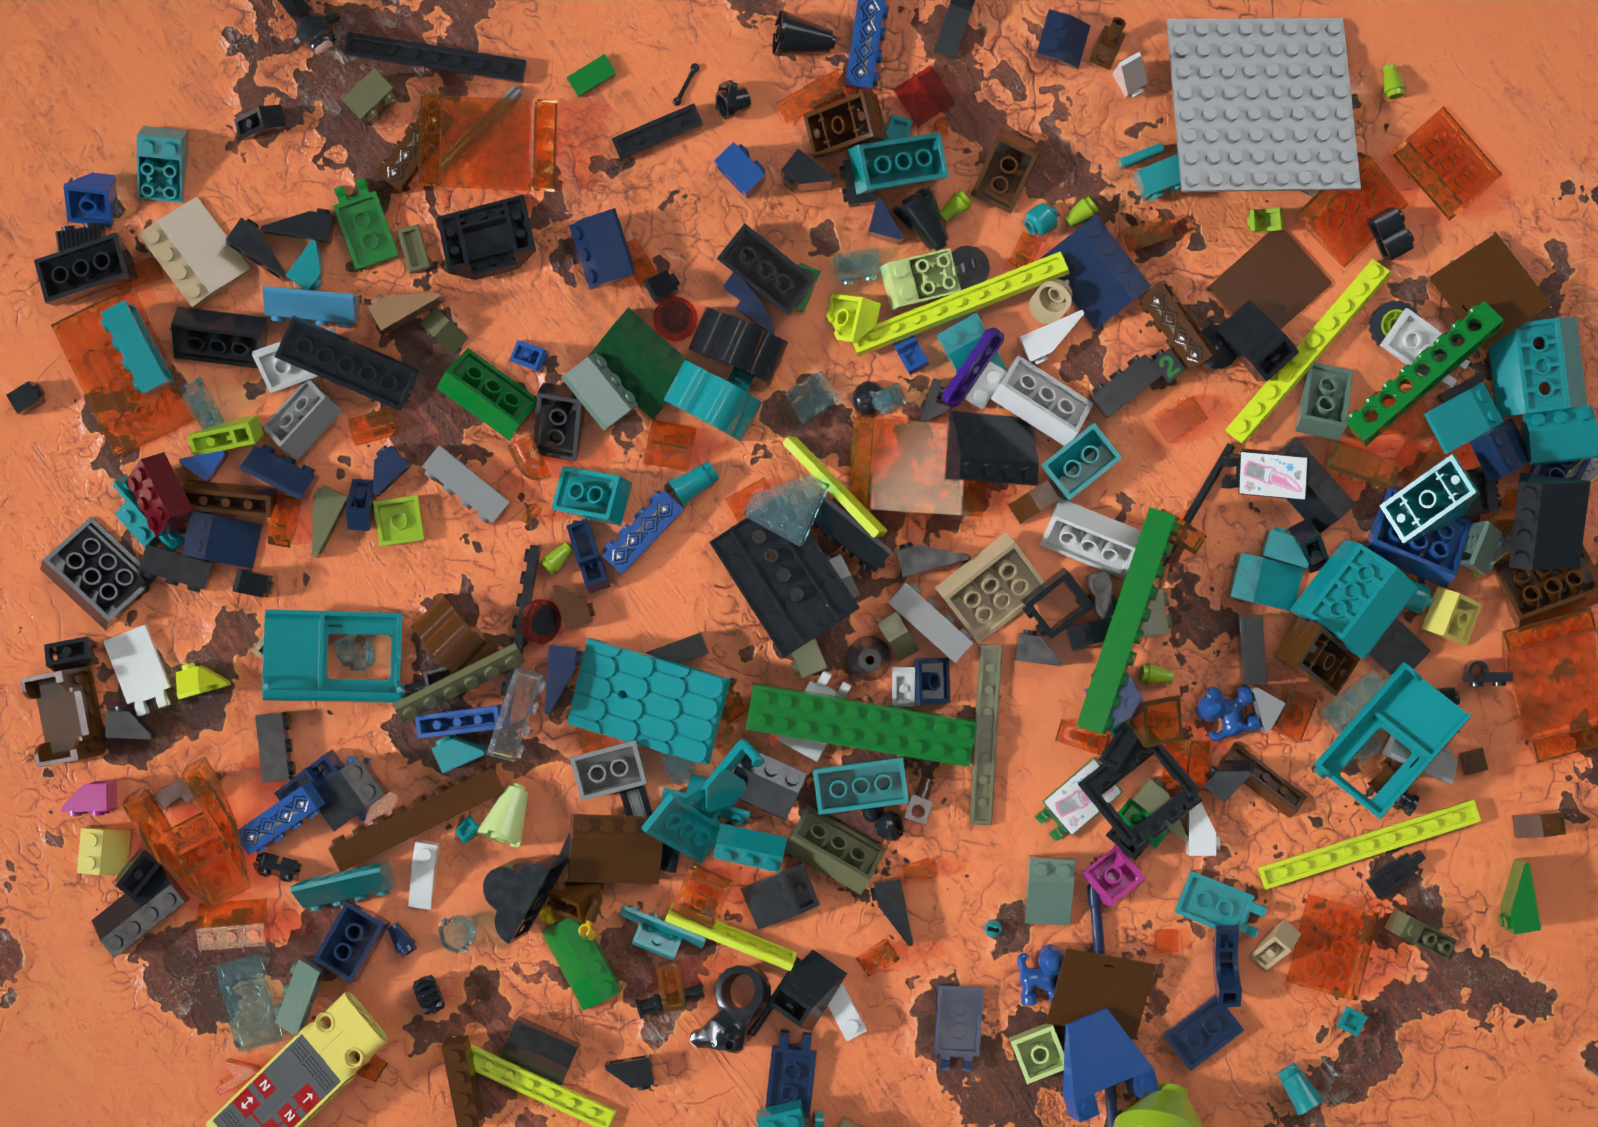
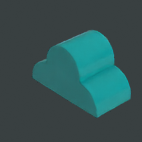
(713, 400)
(1431, 500)

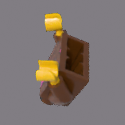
(576, 901)

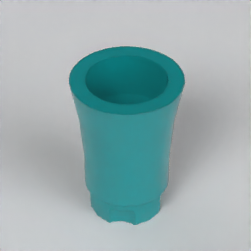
(693, 483)
(1299, 1088)

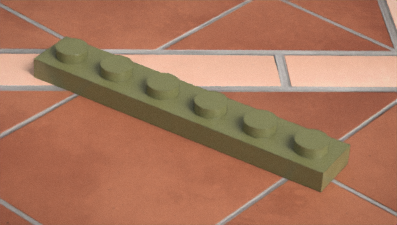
(459, 682)

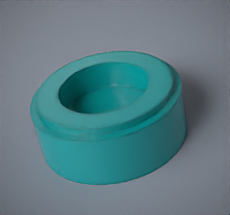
(818, 1119)

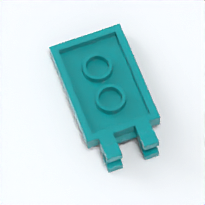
(1217, 904)

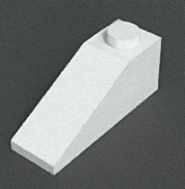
(1131, 75)
(1045, 339)
(1200, 833)
(423, 874)
(846, 1014)

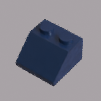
(1062, 39)

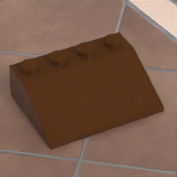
(1547, 593)
(612, 850)

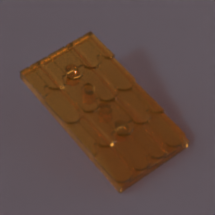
(122, 412)

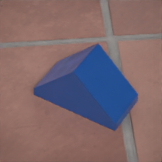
(529, 356)
(205, 465)

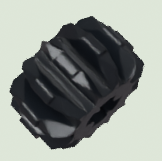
(428, 995)

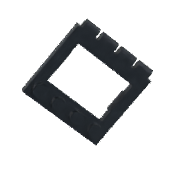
(1104, 778)

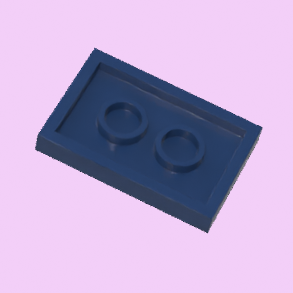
(1202, 1032)

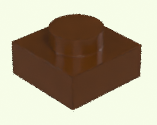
(1473, 761)

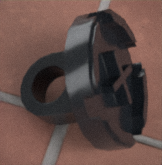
(971, 266)

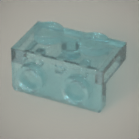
(857, 266)
(811, 396)

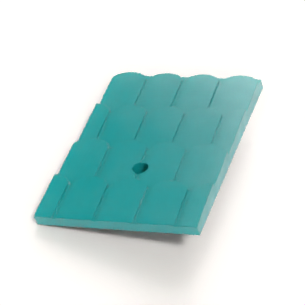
(648, 701)

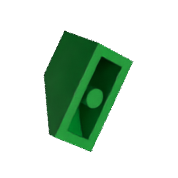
(1133, 814)

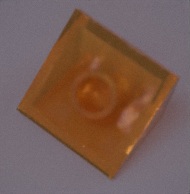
(670, 445)
(1295, 714)
(1158, 721)
(1192, 757)

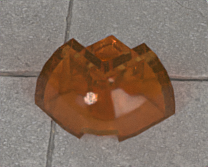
(528, 459)

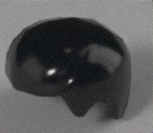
(863, 399)

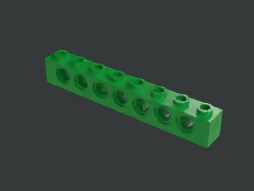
(1421, 385)

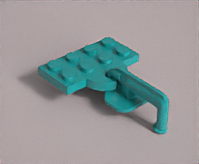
(693, 823)

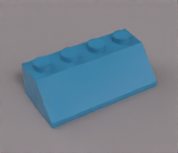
(311, 306)

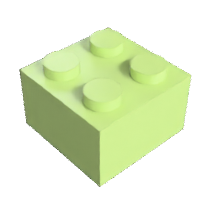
(1038, 1052)

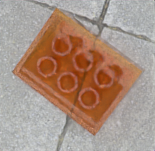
(1446, 163)
(1340, 216)
(1333, 947)

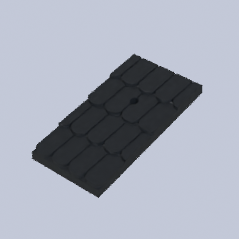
(792, 594)

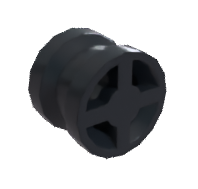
(1407, 803)

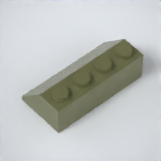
(834, 849)

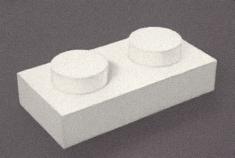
(986, 385)
(903, 686)

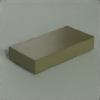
(414, 248)

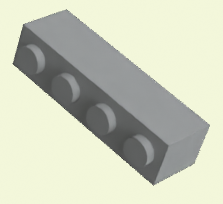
(466, 484)
(930, 622)

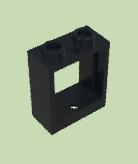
(1061, 576)

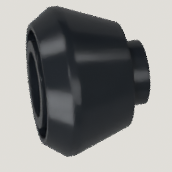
(889, 826)

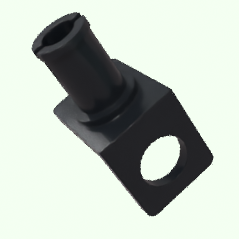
(427, 681)

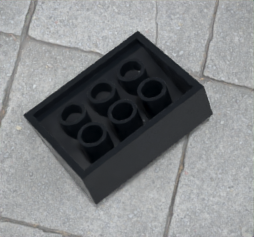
(991, 449)
(1549, 522)
(96, 573)

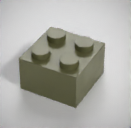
(371, 97)

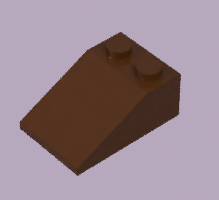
(1006, 170)

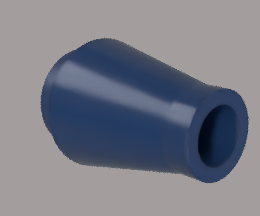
(402, 941)

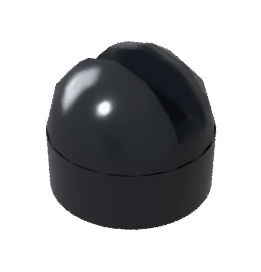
(871, 814)

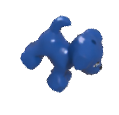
(1213, 706)
(1040, 978)

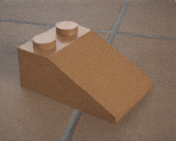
(396, 310)

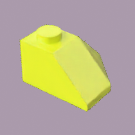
(852, 316)
(197, 680)

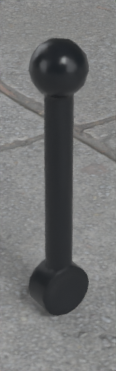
(694, 68)

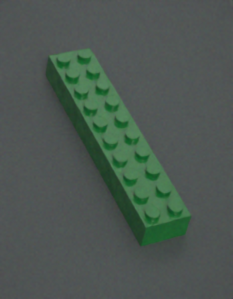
(1127, 621)
(861, 724)

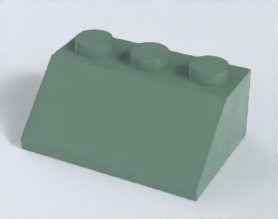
(600, 391)
(299, 995)

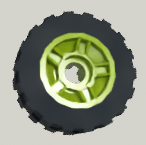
(1384, 316)

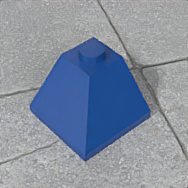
(91, 199)

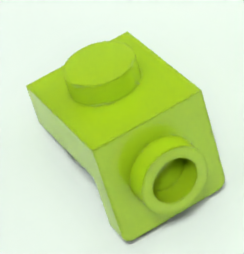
(1266, 220)

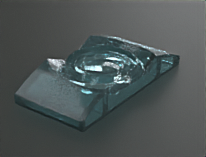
(248, 1002)

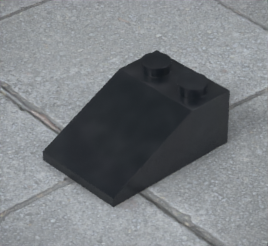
(558, 422)
(350, 792)

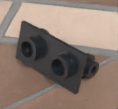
(268, 866)

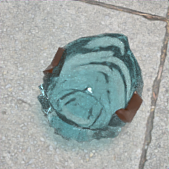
(355, 652)

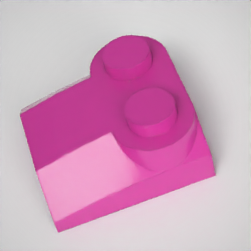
(1114, 877)

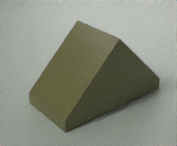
(444, 330)

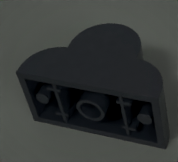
(738, 344)
(520, 891)

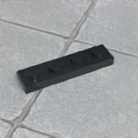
(657, 131)

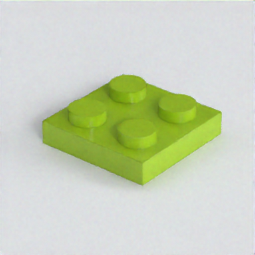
(399, 520)

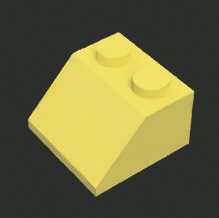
(1452, 616)
(103, 850)

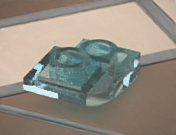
(888, 399)

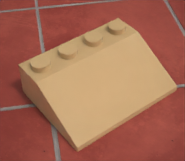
(194, 252)
(990, 587)

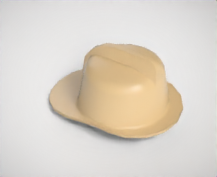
(1051, 301)

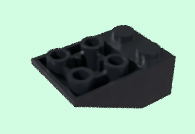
(1257, 341)
(780, 896)
(807, 990)

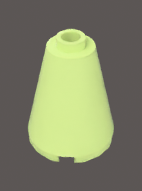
(507, 817)

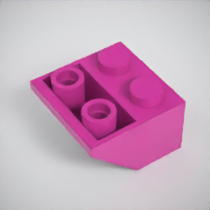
(92, 797)

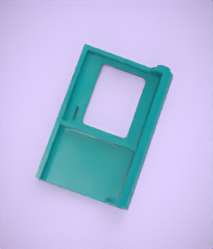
(298, 653)
(1411, 714)

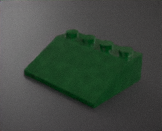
(640, 360)

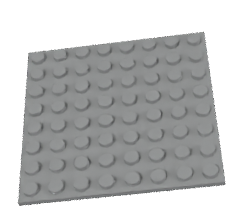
(1262, 104)

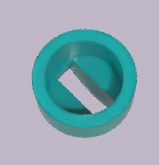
(995, 924)

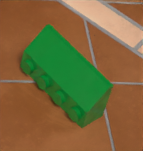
(488, 394)
(582, 963)

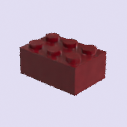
(159, 494)

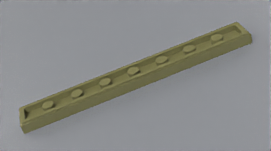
(986, 734)

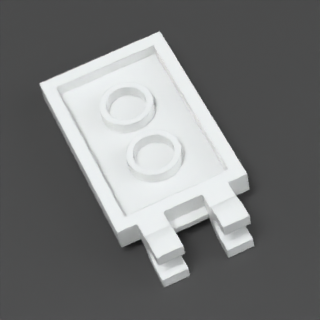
(1410, 337)
(276, 372)
(138, 668)
(807, 747)

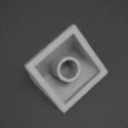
(1265, 707)

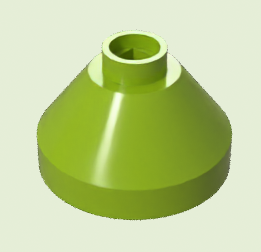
(1161, 1108)

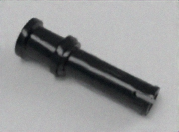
(654, 1003)

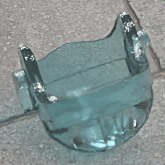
(457, 933)

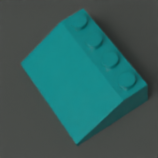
(344, 885)

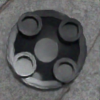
(1225, 355)

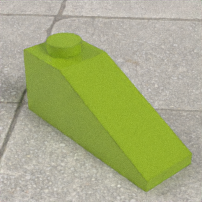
(226, 435)

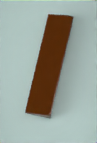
(1268, 783)

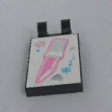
(1268, 473)

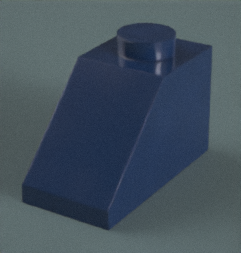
(388, 468)
(360, 505)

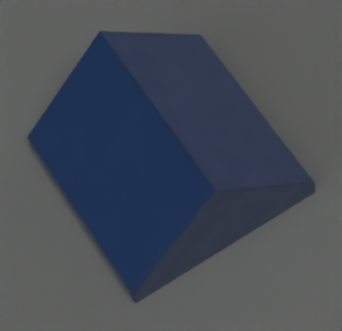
(883, 225)
(932, 681)

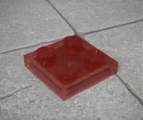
(924, 96)

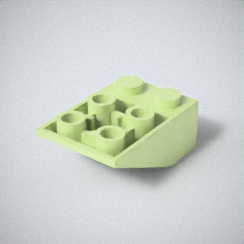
(920, 279)

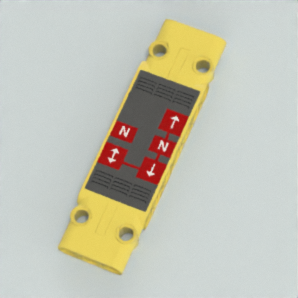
(307, 1070)

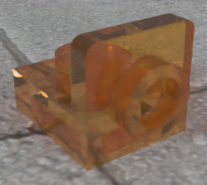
(1025, 250)

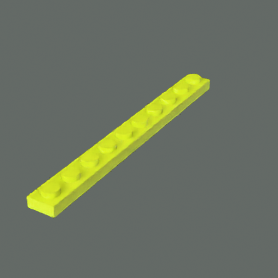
(962, 303)
(1309, 350)
(1369, 844)

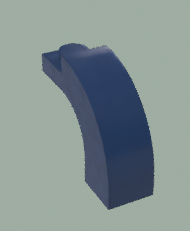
(1225, 966)

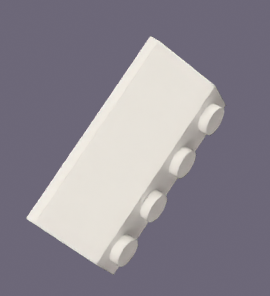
(1042, 401)
(1091, 538)

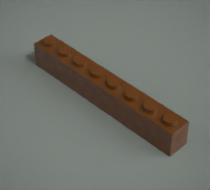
(415, 818)

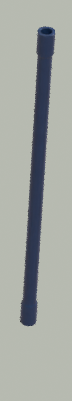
(1098, 946)

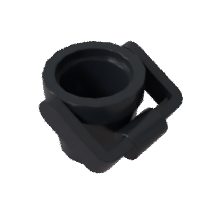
(731, 99)

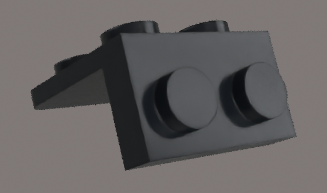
(1488, 500)

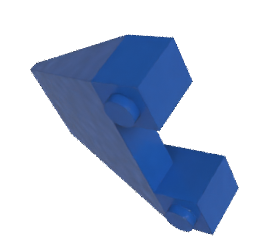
(1098, 1057)

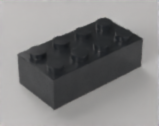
(766, 269)

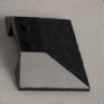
(487, 238)

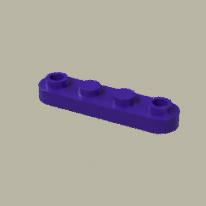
(973, 367)

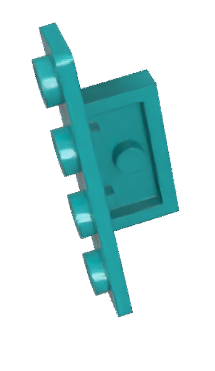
(136, 521)
(734, 814)
(659, 935)

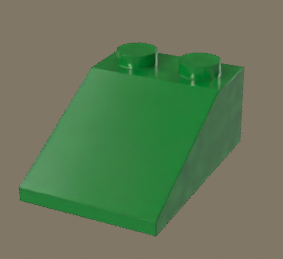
(1519, 904)

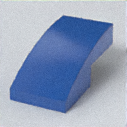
(911, 354)

